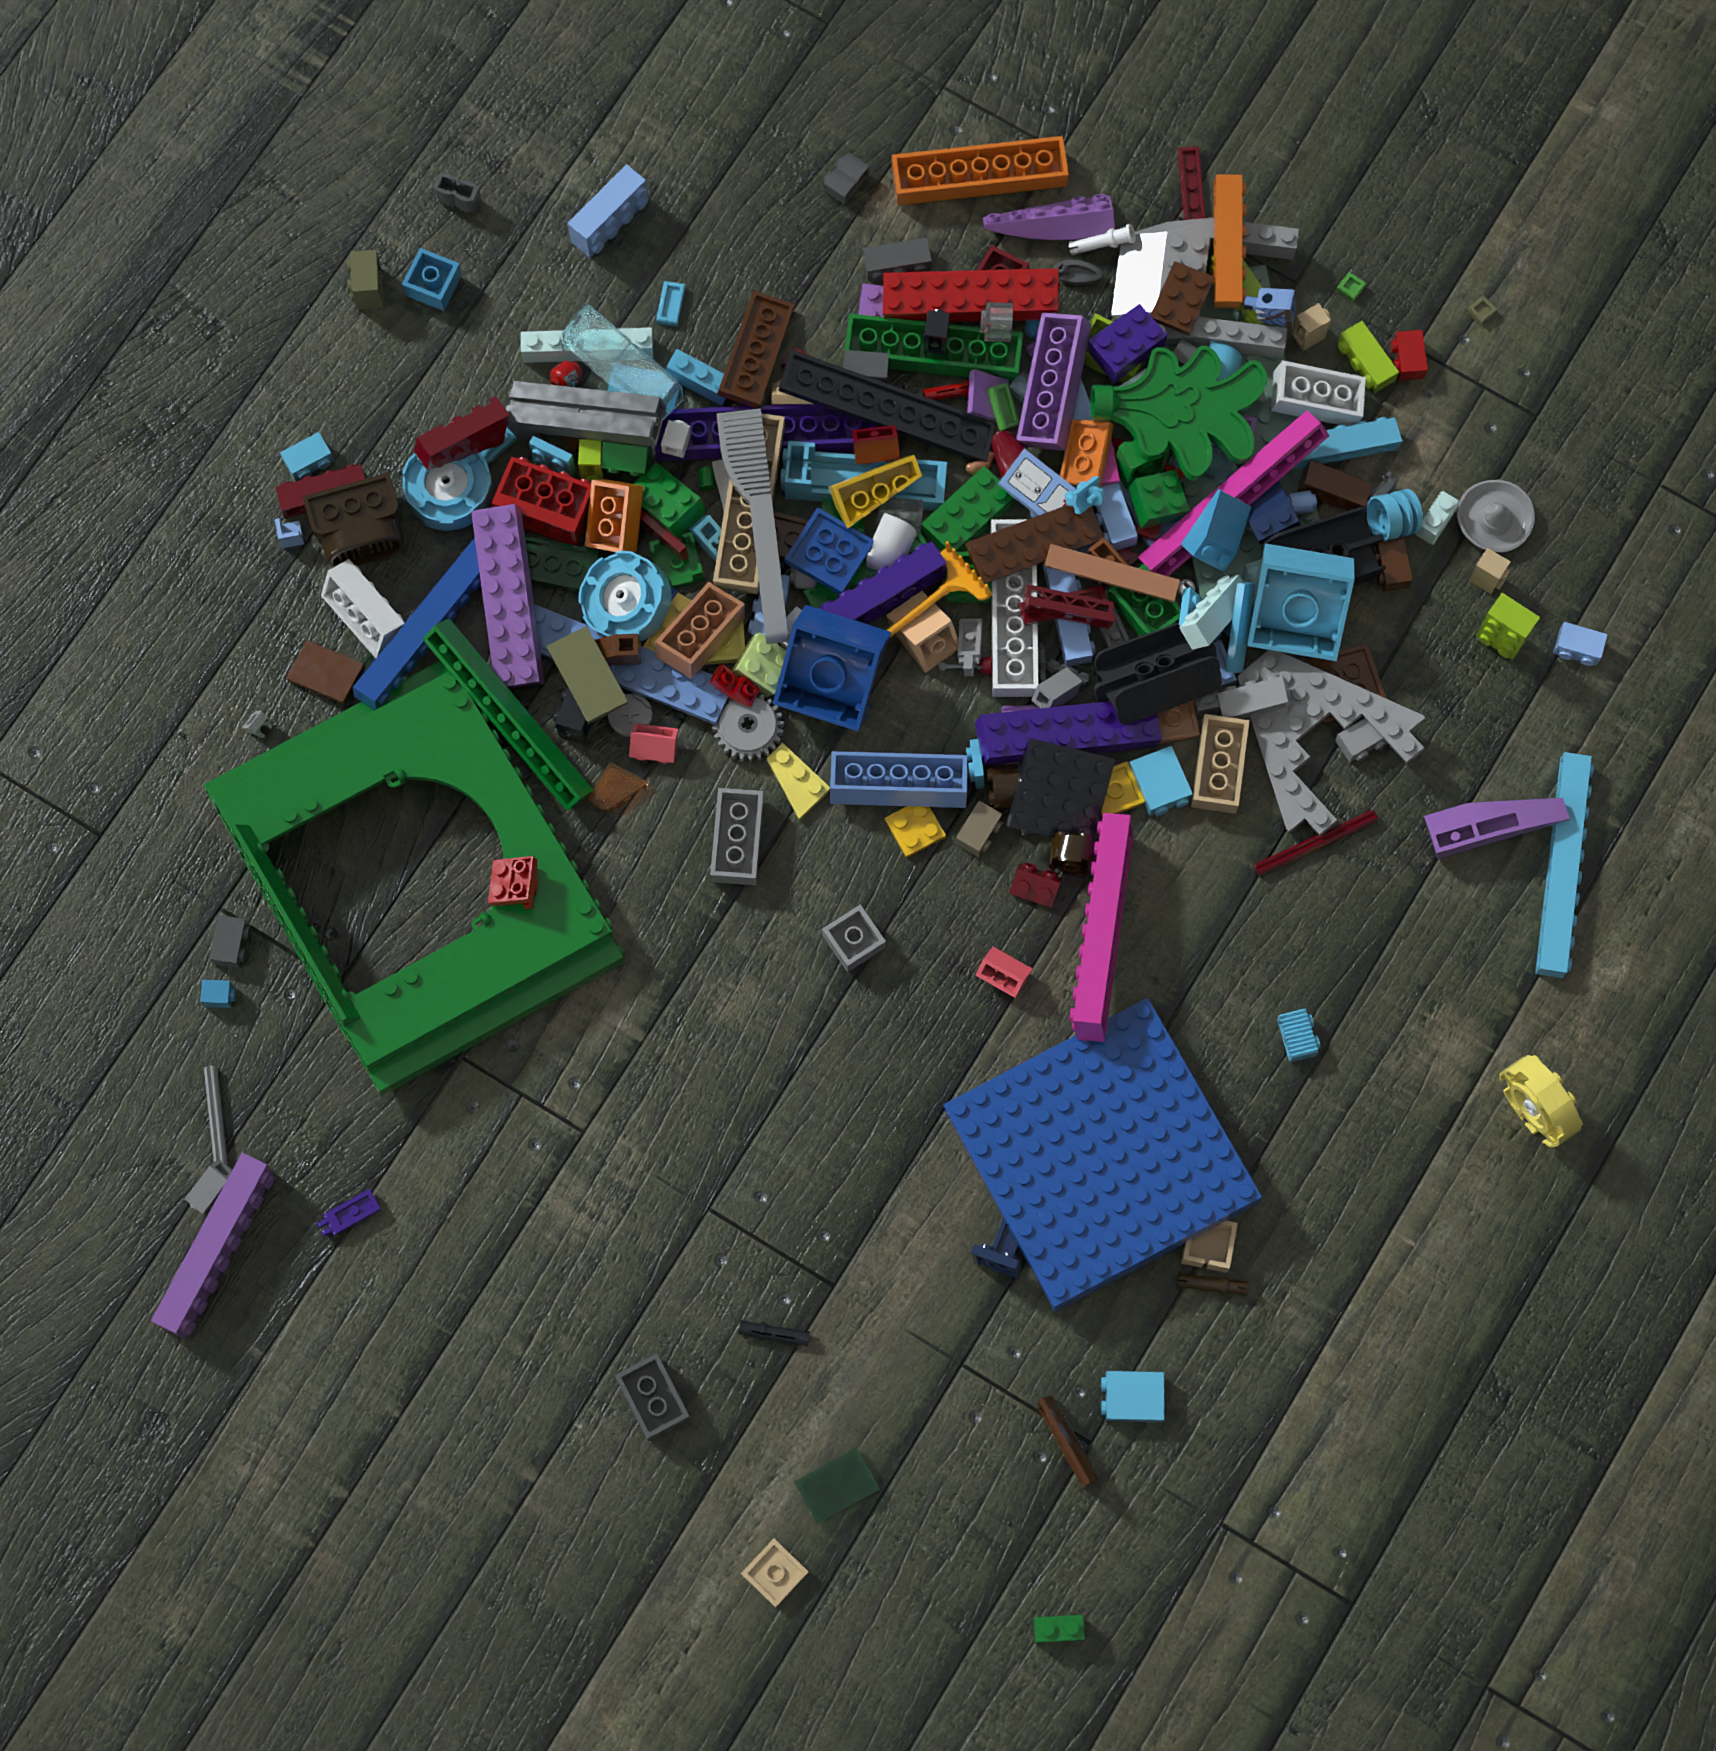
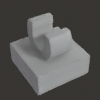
(255, 722)

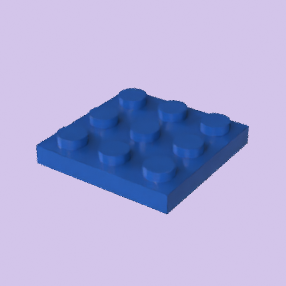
(829, 551)

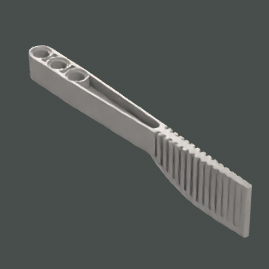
(747, 467)

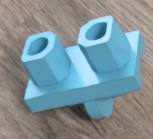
(1085, 495)

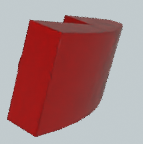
(736, 688)

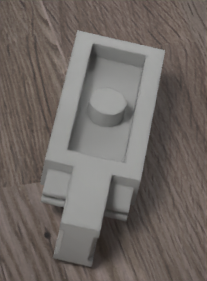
(969, 644)

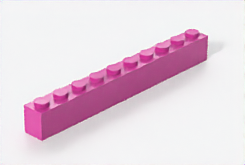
(1245, 484)

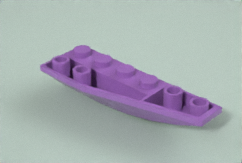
(1058, 220)
(1489, 822)

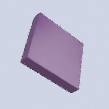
(979, 401)

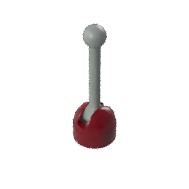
(984, 666)

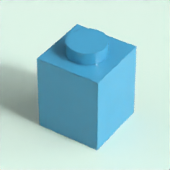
(217, 993)

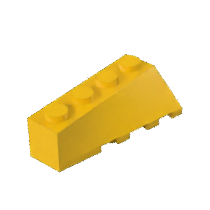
(867, 491)

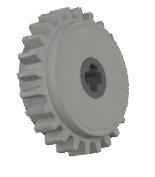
(751, 742)

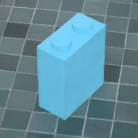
(1161, 781)
(1133, 1396)

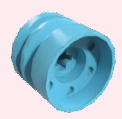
(1395, 514)

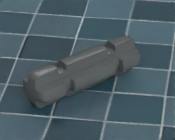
(1055, 667)

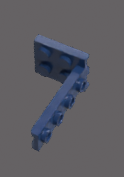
(1001, 1255)

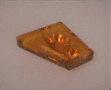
(615, 787)

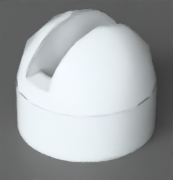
(1189, 583)

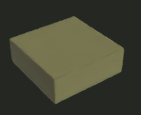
(1482, 310)

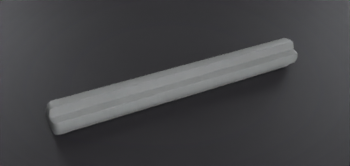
(215, 1114)

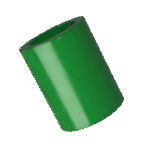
(706, 478)

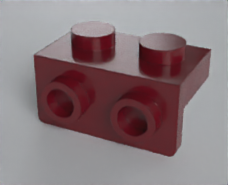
(1035, 884)

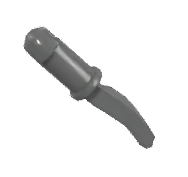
(1042, 661)

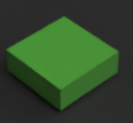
(1351, 287)

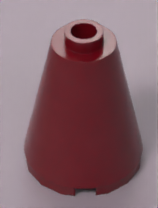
(1006, 450)

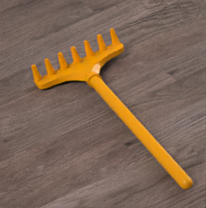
(959, 578)

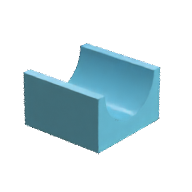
(1301, 602)

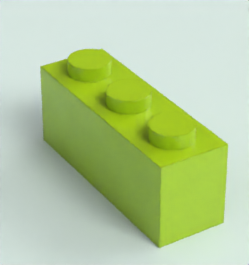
(1367, 357)

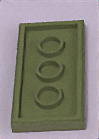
(587, 674)

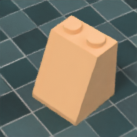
(929, 636)

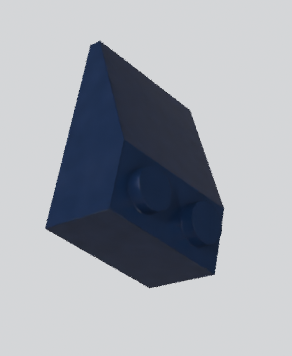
(1272, 514)

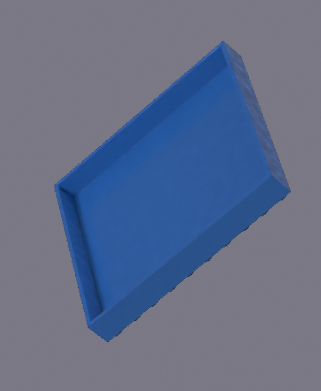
(1102, 1155)

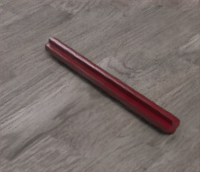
(1315, 842)

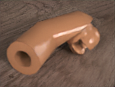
(974, 467)

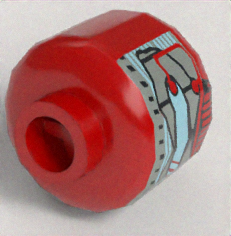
(566, 374)

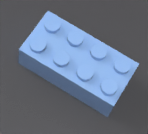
(608, 211)

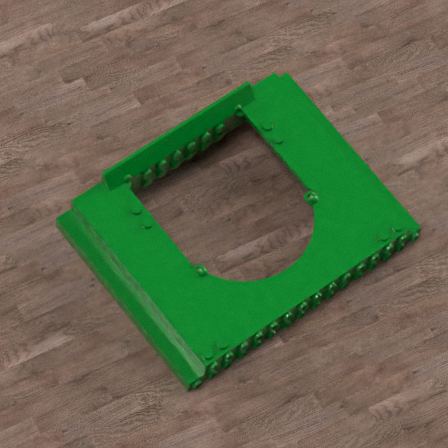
(476, 982)

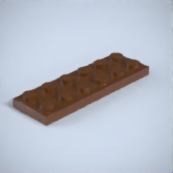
(755, 349)
(1029, 542)

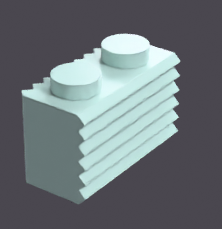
(1438, 517)

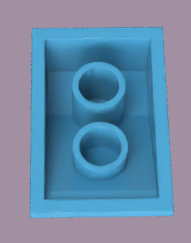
(1218, 530)

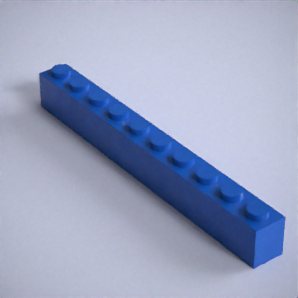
(407, 645)

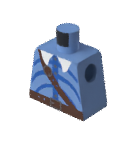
(1273, 306)

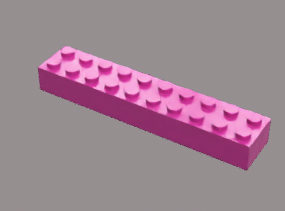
(1102, 927)

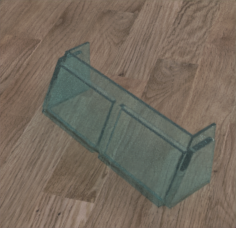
(618, 359)

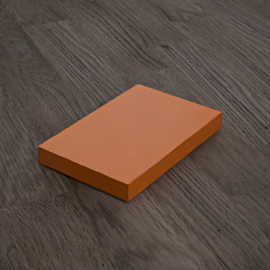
(1086, 451)

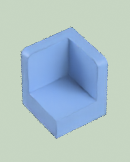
(289, 533)

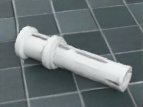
(1111, 238)

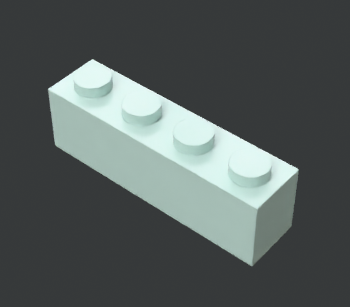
(1211, 614)

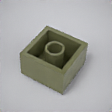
(366, 279)

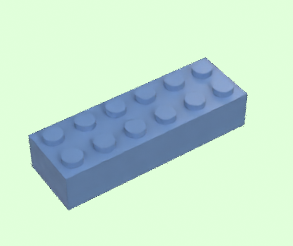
(898, 779)

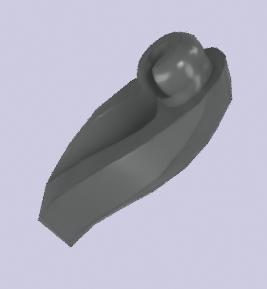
(1078, 272)
(1385, 488)

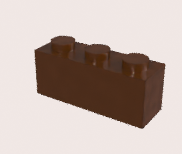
(1334, 486)

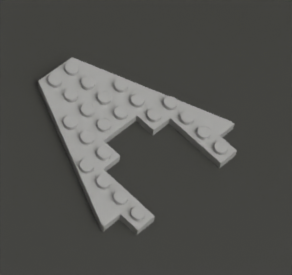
(1314, 698)

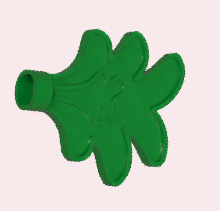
(1185, 409)

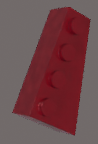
(463, 436)

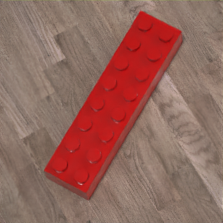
(966, 293)

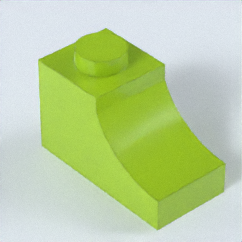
(590, 459)

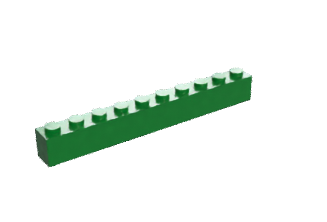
(507, 714)

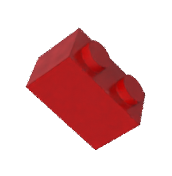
(1409, 355)

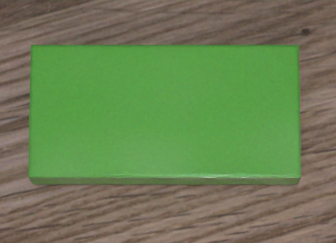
(1003, 406)

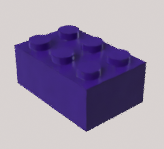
(1126, 342)

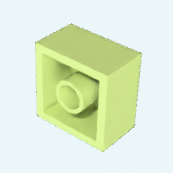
(761, 664)

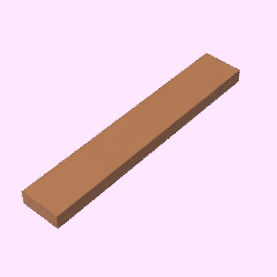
(1112, 573)

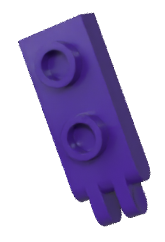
(349, 1213)

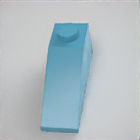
(707, 535)

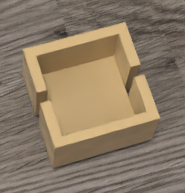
(1212, 1248)

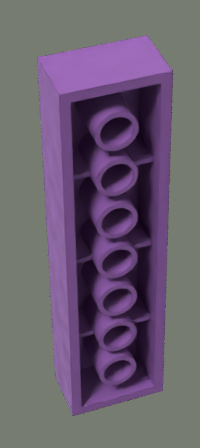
(508, 595)
(213, 1246)

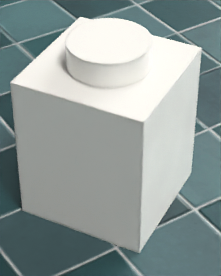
(676, 438)

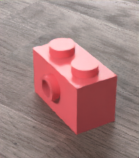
(653, 743)
(1003, 972)

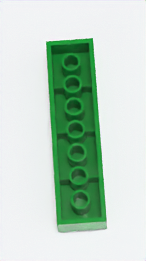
(905, 346)

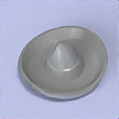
(1496, 515)

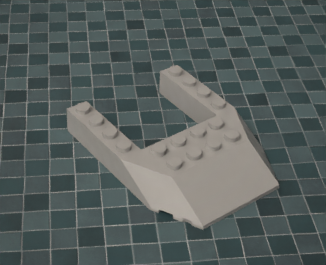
(1148, 261)

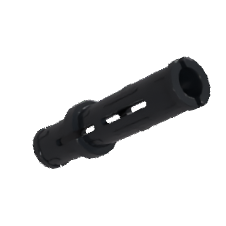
(775, 1333)

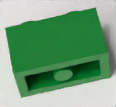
(1058, 1629)

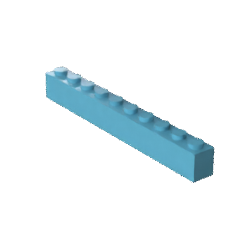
(1563, 867)

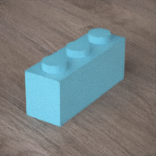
(696, 376)

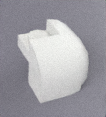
(890, 542)

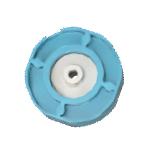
(448, 493)
(625, 595)

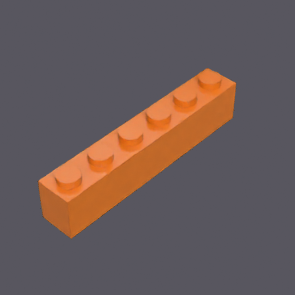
(1228, 241)

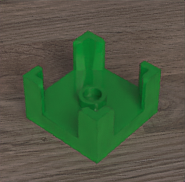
(677, 571)

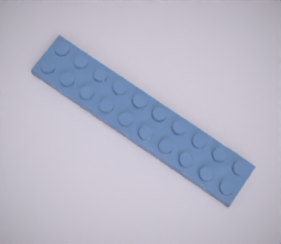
(650, 678)

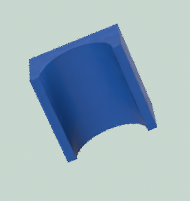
(830, 667)

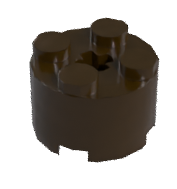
(1003, 785)
(1072, 853)

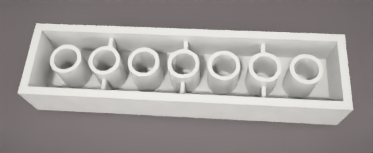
(1012, 642)

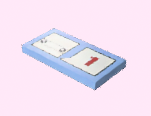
(1035, 484)

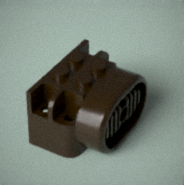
(357, 520)

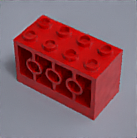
(549, 500)

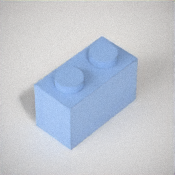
(1580, 644)

